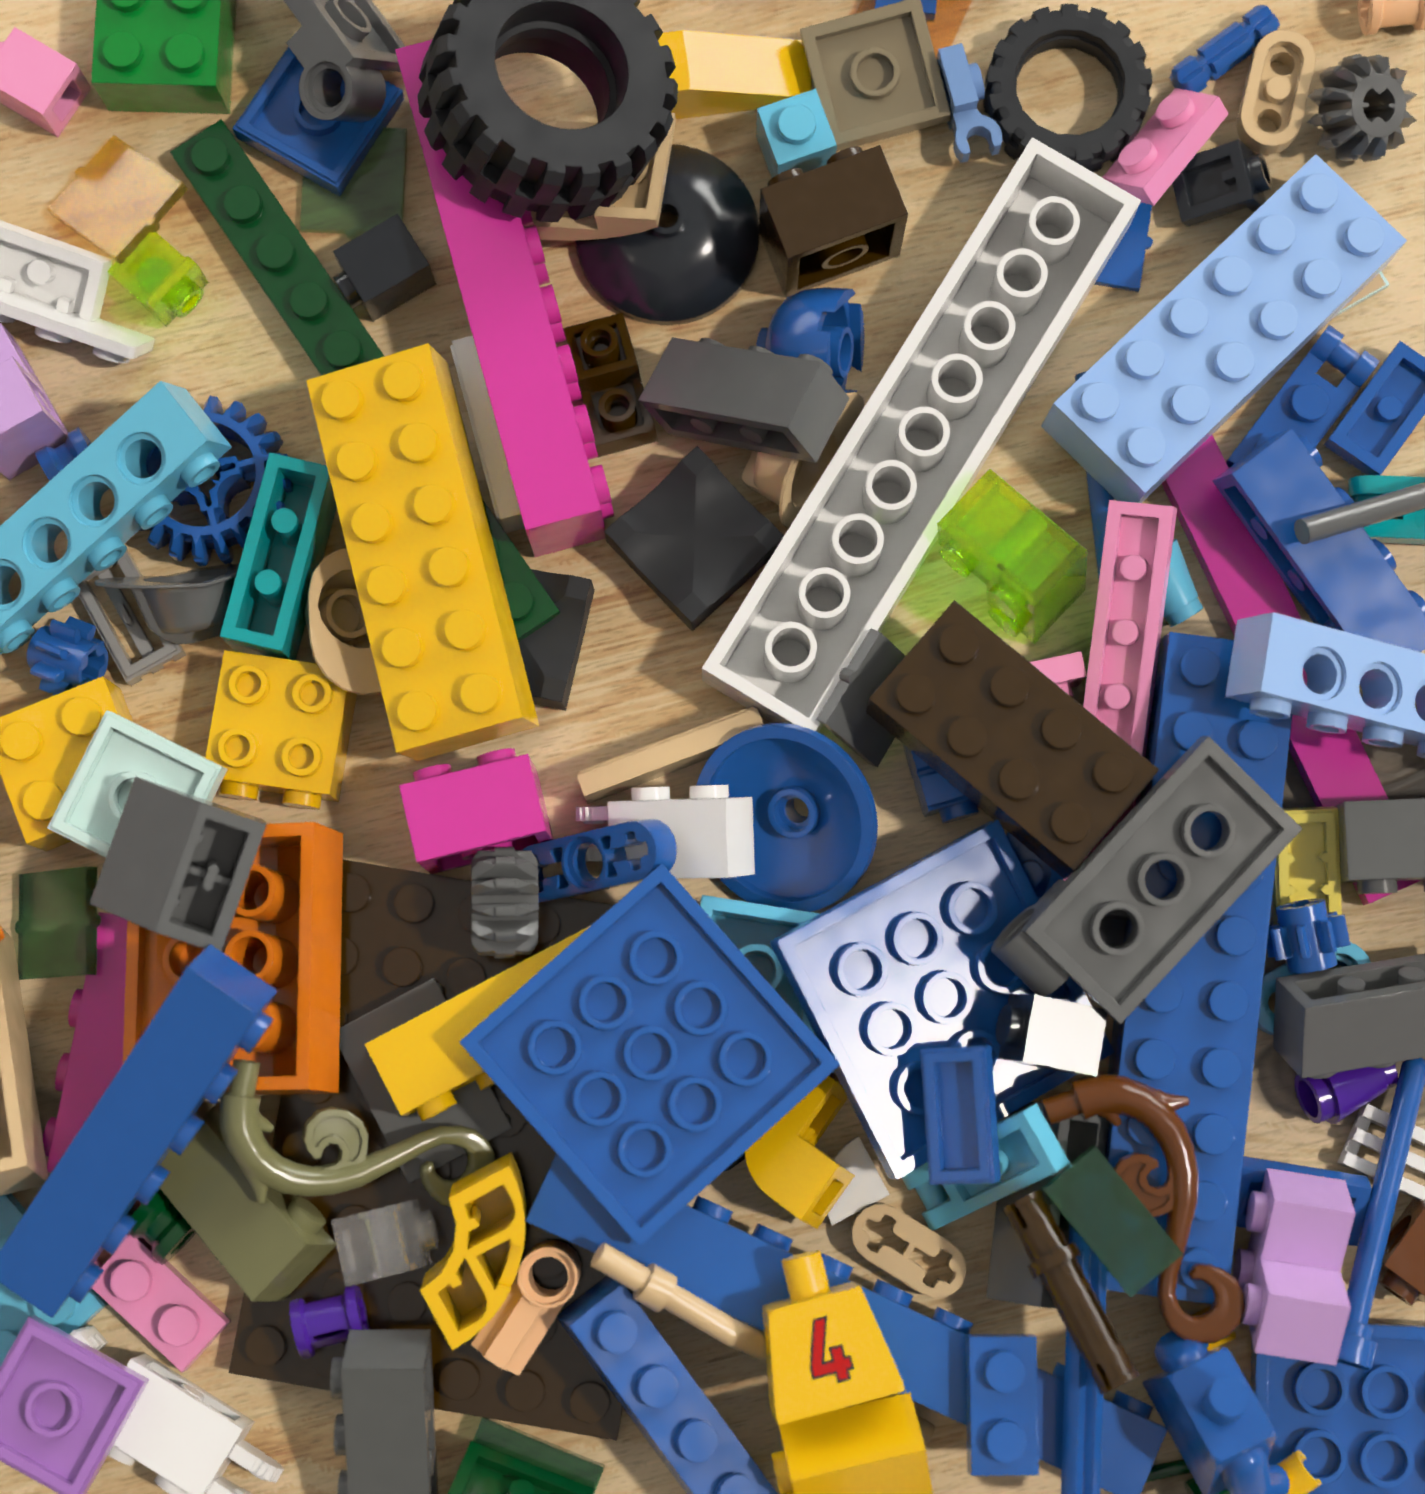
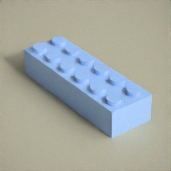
(1222, 333)

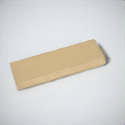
(663, 756)

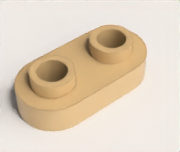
(1274, 95)

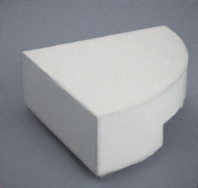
(865, 1186)

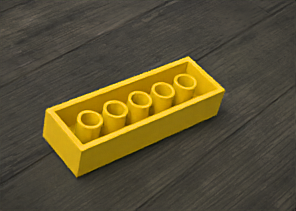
(422, 553)

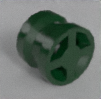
(161, 1227)

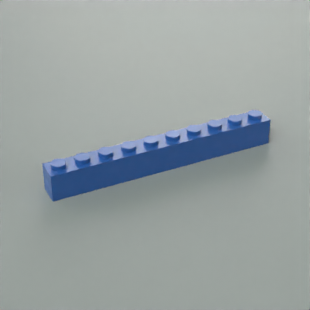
(745, 1272)

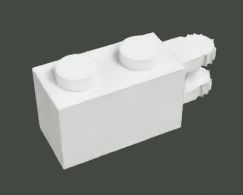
(709, 828)
(187, 1435)

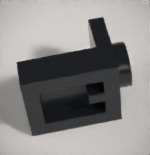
(1221, 183)

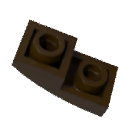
(610, 384)

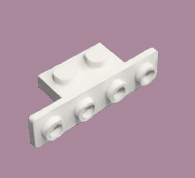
(61, 294)

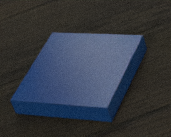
(313, 147)

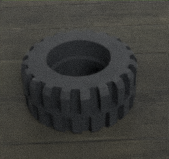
(519, 157)

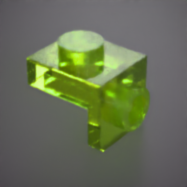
(161, 279)

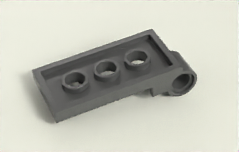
(338, 44)
(1061, 930)

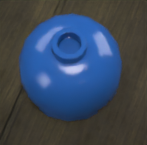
(819, 325)

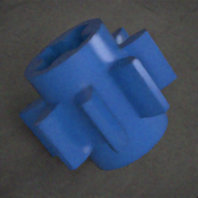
(66, 655)
(1307, 936)

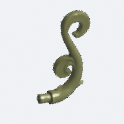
(265, 1168)

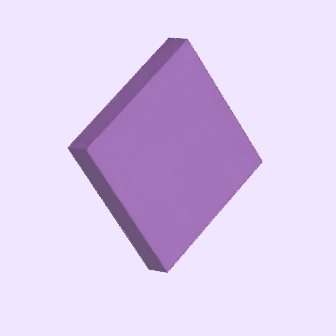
(62, 1407)

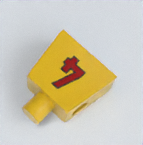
(823, 1345)

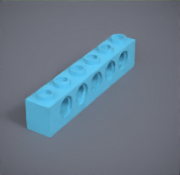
(71, 504)

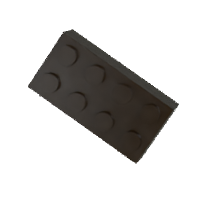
(1010, 739)

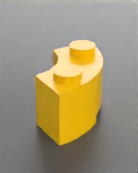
(486, 1252)

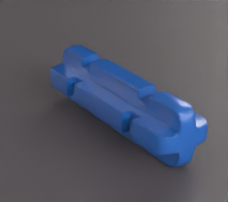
(1224, 50)

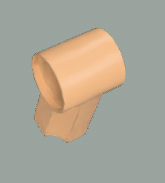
(528, 1310)

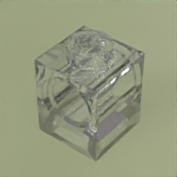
(385, 1241)

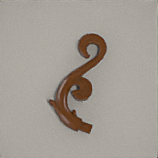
(1178, 1196)

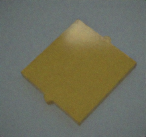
(117, 199)

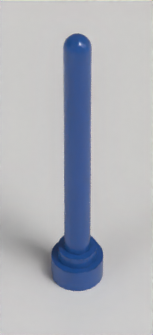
(1357, 1347)

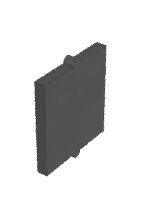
(847, 705)

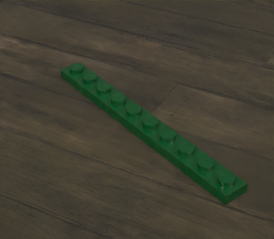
(316, 307)

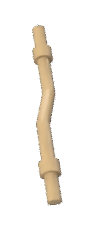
(659, 1290)

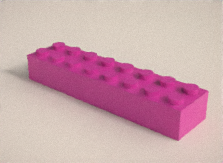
(515, 341)

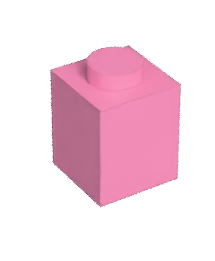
(40, 82)

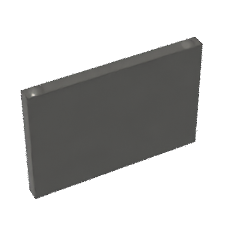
(474, 1106)

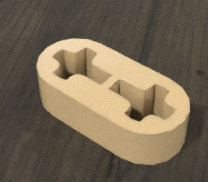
(898, 1263)

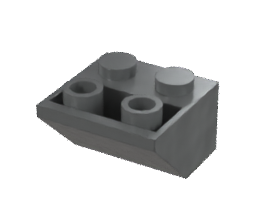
(178, 864)

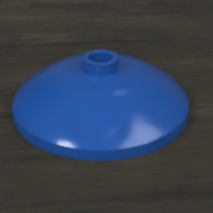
(798, 858)

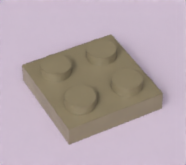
(876, 73)

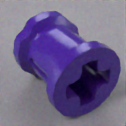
(327, 1320)

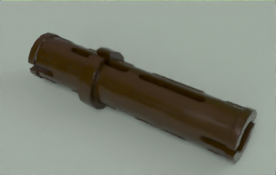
(1070, 1291)

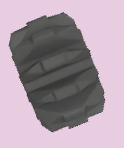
(1362, 108)
(504, 902)

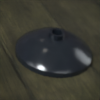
(685, 268)

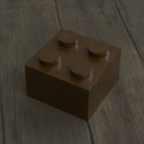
(831, 219)

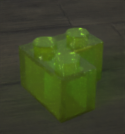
(1018, 553)

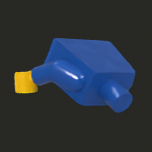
(1220, 1421)

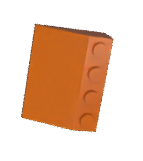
(287, 937)

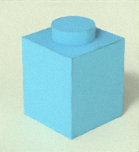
(795, 134)

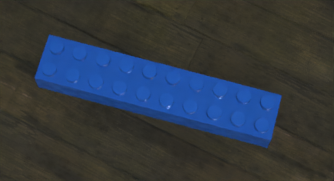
(1203, 1017)

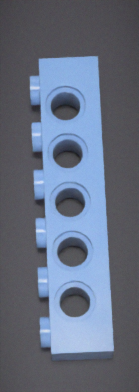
(1268, 675)

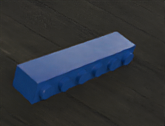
(133, 1129)

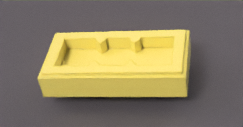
(1310, 861)

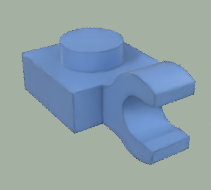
(963, 90)

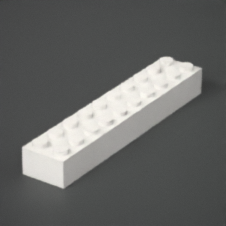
(921, 436)

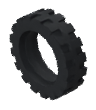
(1069, 30)

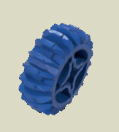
(233, 478)

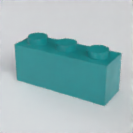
(279, 559)

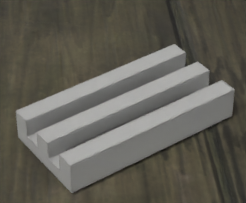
(152, 660)

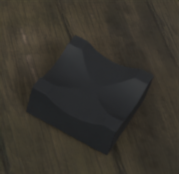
(694, 539)
(554, 649)

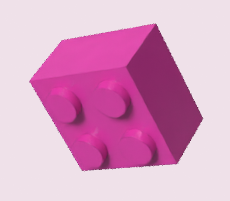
(474, 809)

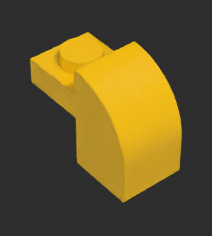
(790, 1165)

